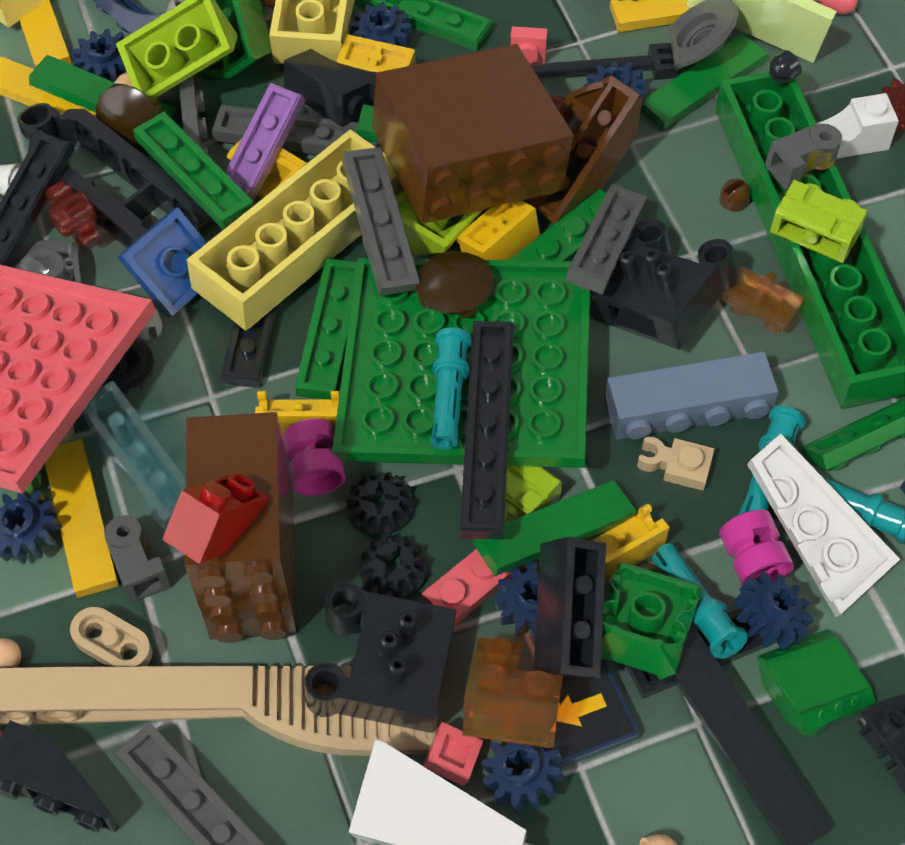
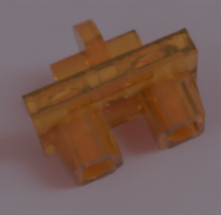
(763, 300)

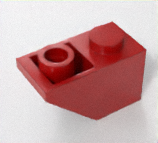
(213, 516)

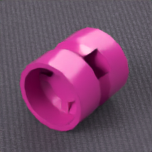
(311, 459)
(755, 546)

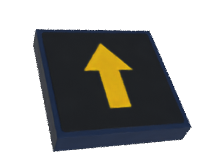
(592, 718)

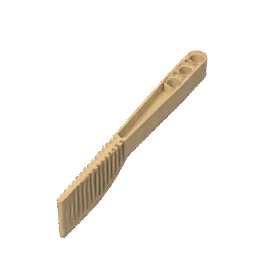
(263, 696)

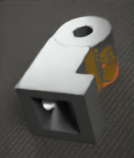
(802, 152)
(128, 549)

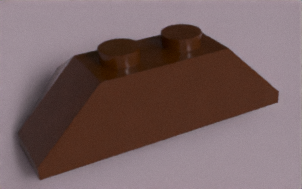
(604, 127)

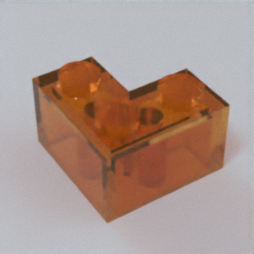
(508, 701)

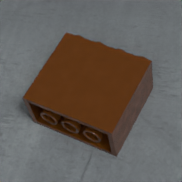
(470, 132)
(255, 582)

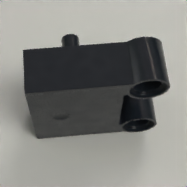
(660, 292)
(395, 663)

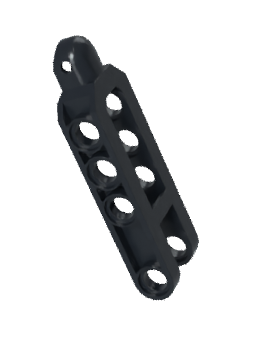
(153, 184)

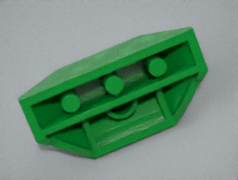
(251, 43)

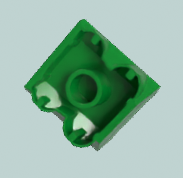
(647, 619)
(814, 683)

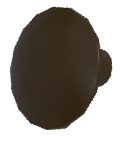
(125, 109)
(454, 283)

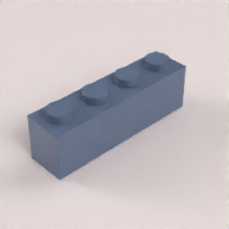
(690, 396)

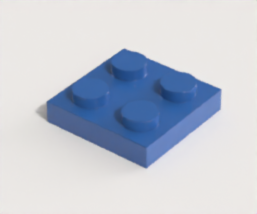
(161, 258)

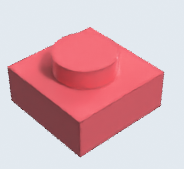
(531, 42)
(452, 754)

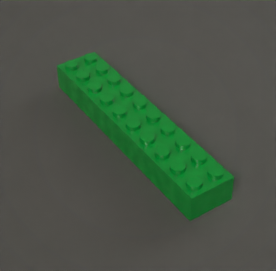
(845, 304)

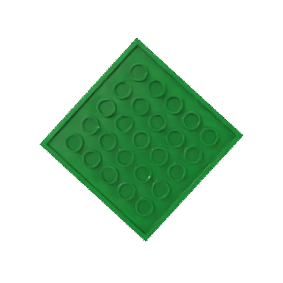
(391, 353)

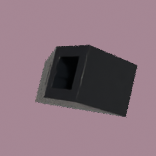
(41, 771)

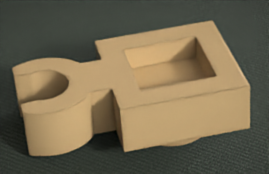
(684, 462)

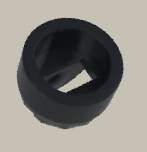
(784, 67)

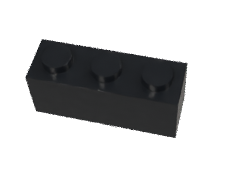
(570, 608)

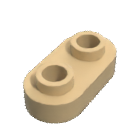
(114, 641)

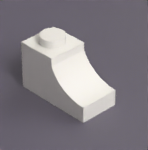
(865, 125)

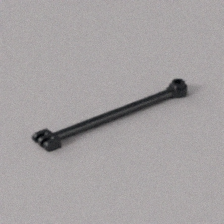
(658, 60)

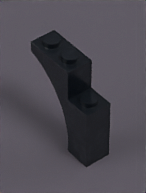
(330, 86)

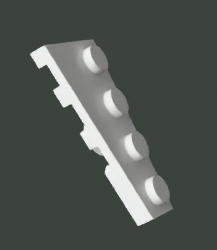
(827, 533)

